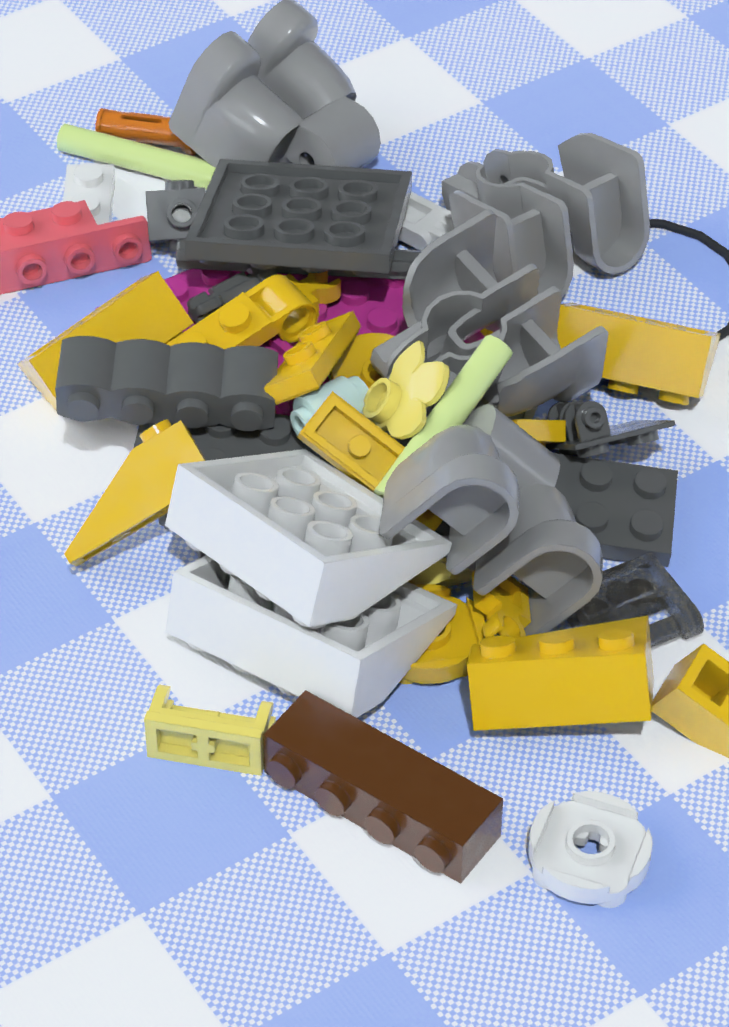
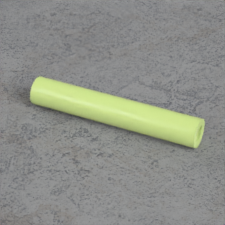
(133, 155)
(460, 396)

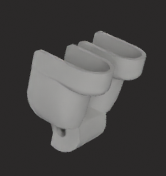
(274, 99)
(538, 212)
(456, 294)
(501, 512)

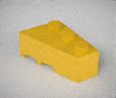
(563, 677)

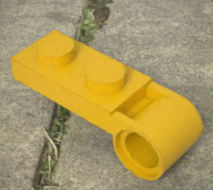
(255, 317)

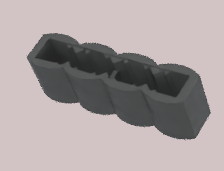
(157, 382)

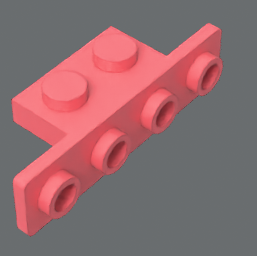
(66, 245)

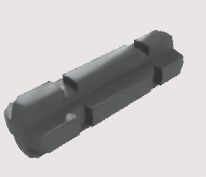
(220, 294)

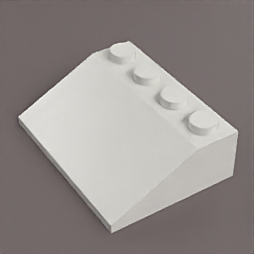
(298, 533)
(344, 663)

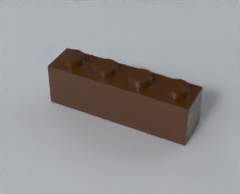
(383, 786)

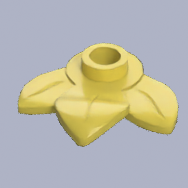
(402, 399)

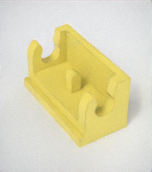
(206, 736)

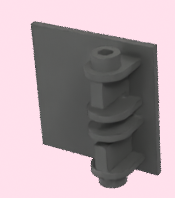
(590, 432)

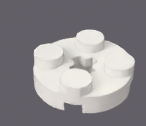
(582, 876)

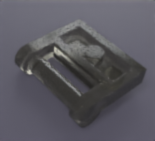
(640, 590)

